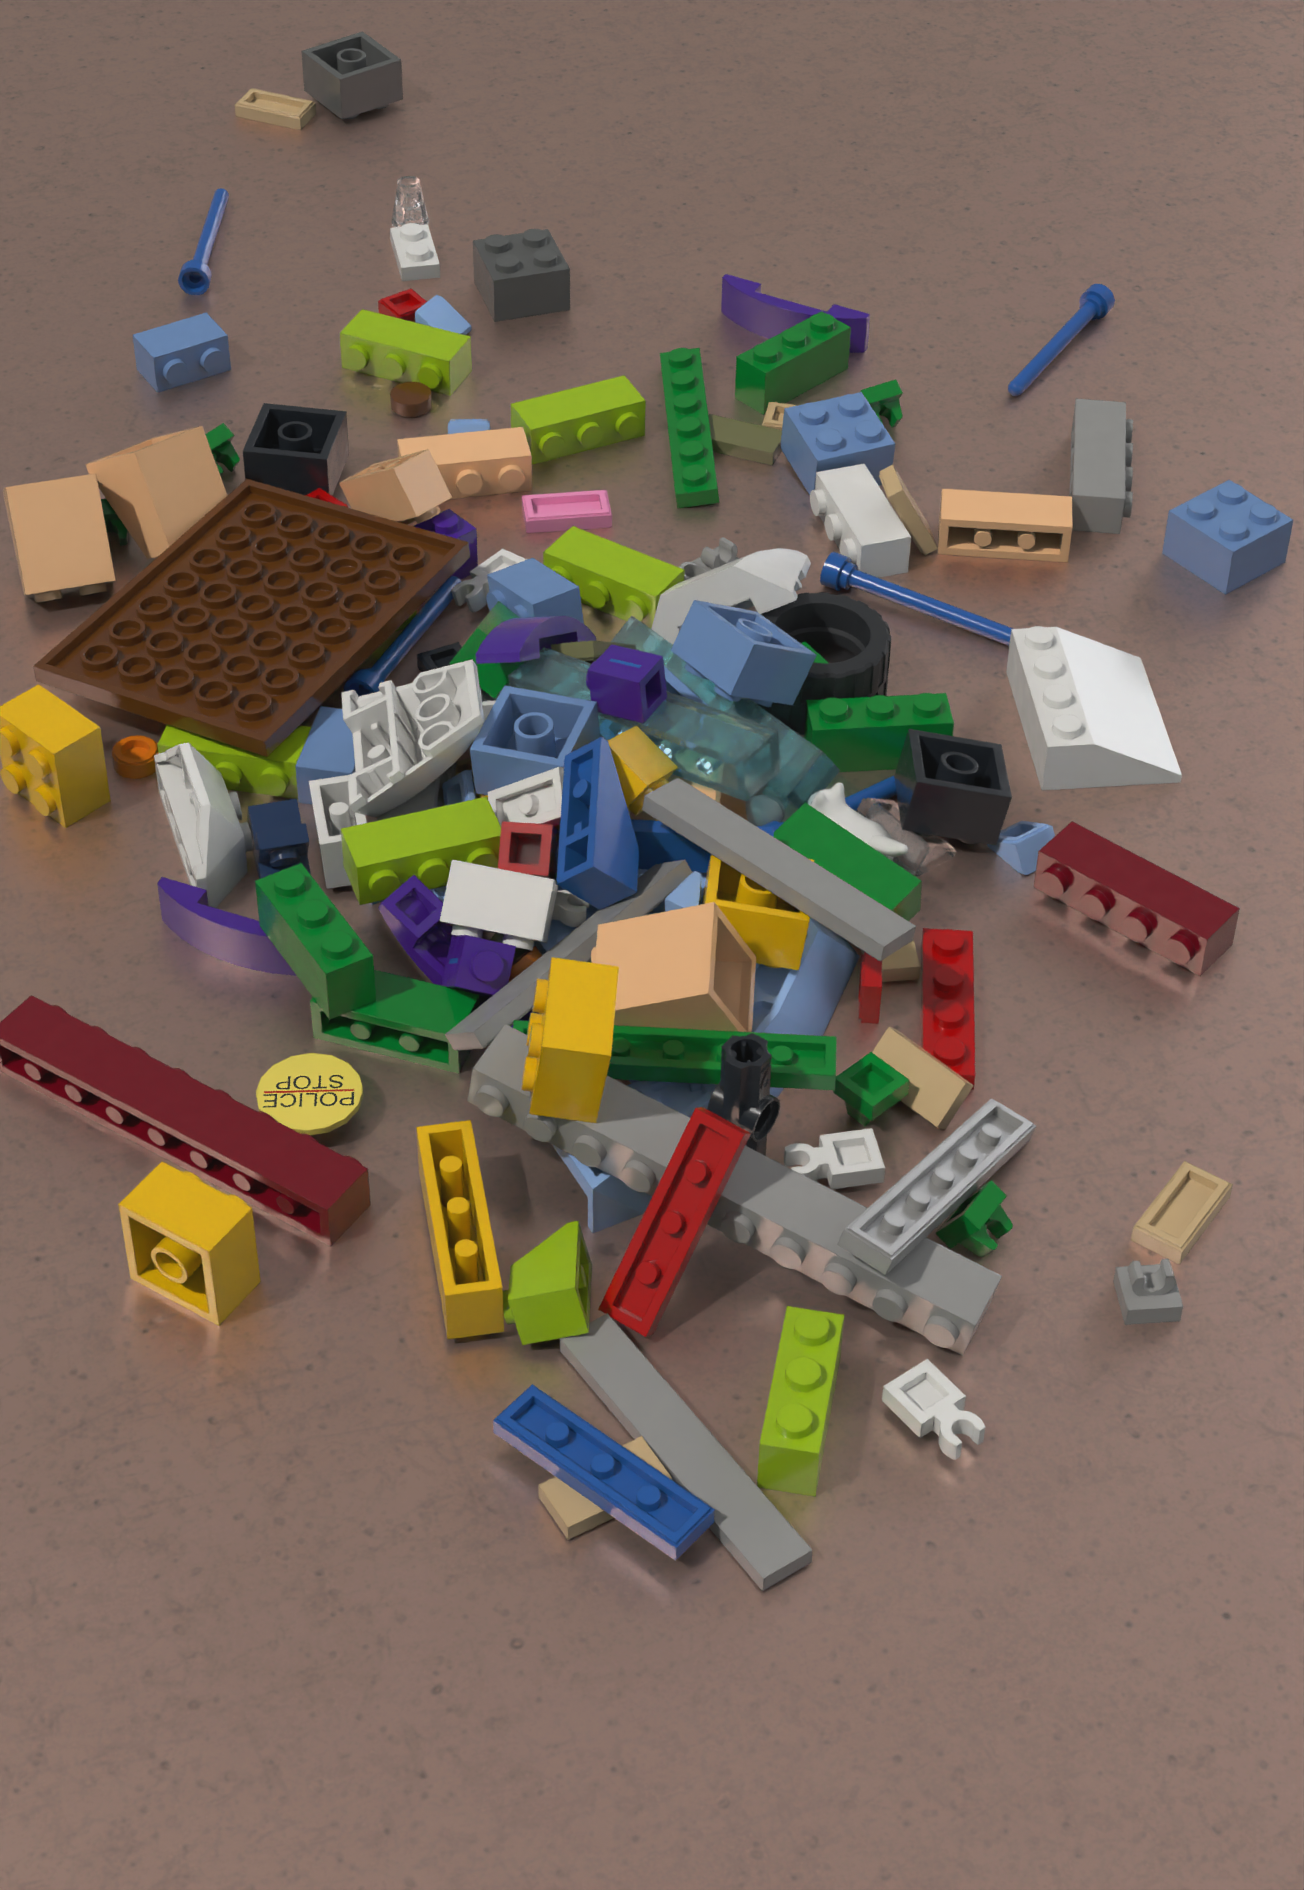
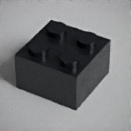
(297, 448)
(952, 787)

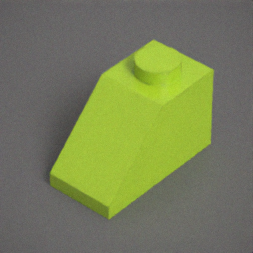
(551, 1288)

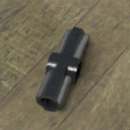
(745, 1089)

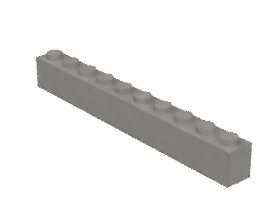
(760, 1205)

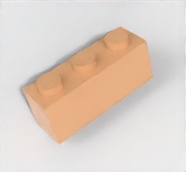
(478, 460)
(399, 488)
(1005, 525)

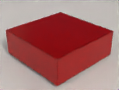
(401, 305)
(870, 989)

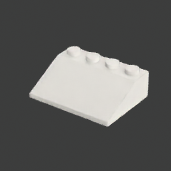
(1087, 712)

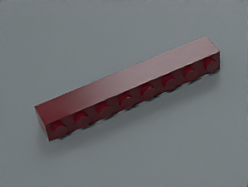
(184, 1120)

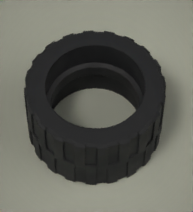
(847, 637)

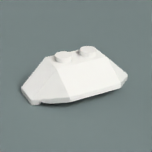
(203, 821)

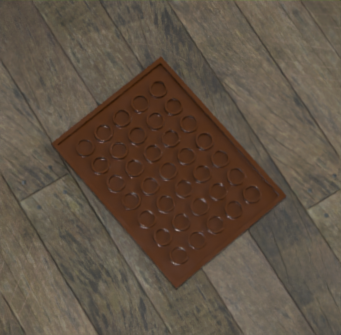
(253, 616)

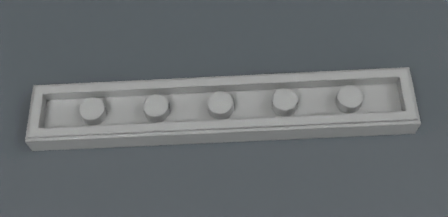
(779, 869)
(518, 995)
(936, 1186)
(690, 1453)

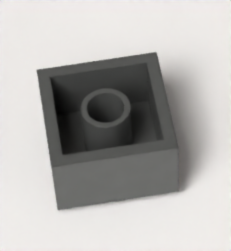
(352, 75)
(521, 274)

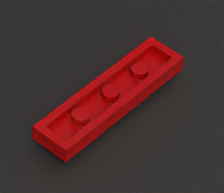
(948, 999)
(674, 1221)

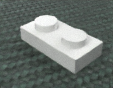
(415, 252)
(531, 799)

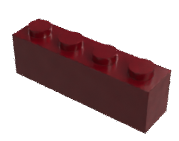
(1136, 898)

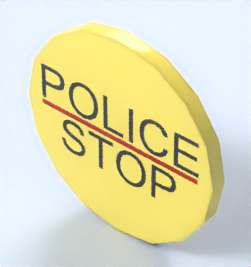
(310, 1093)

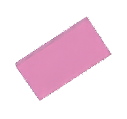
(567, 509)

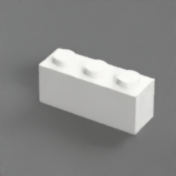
(861, 520)

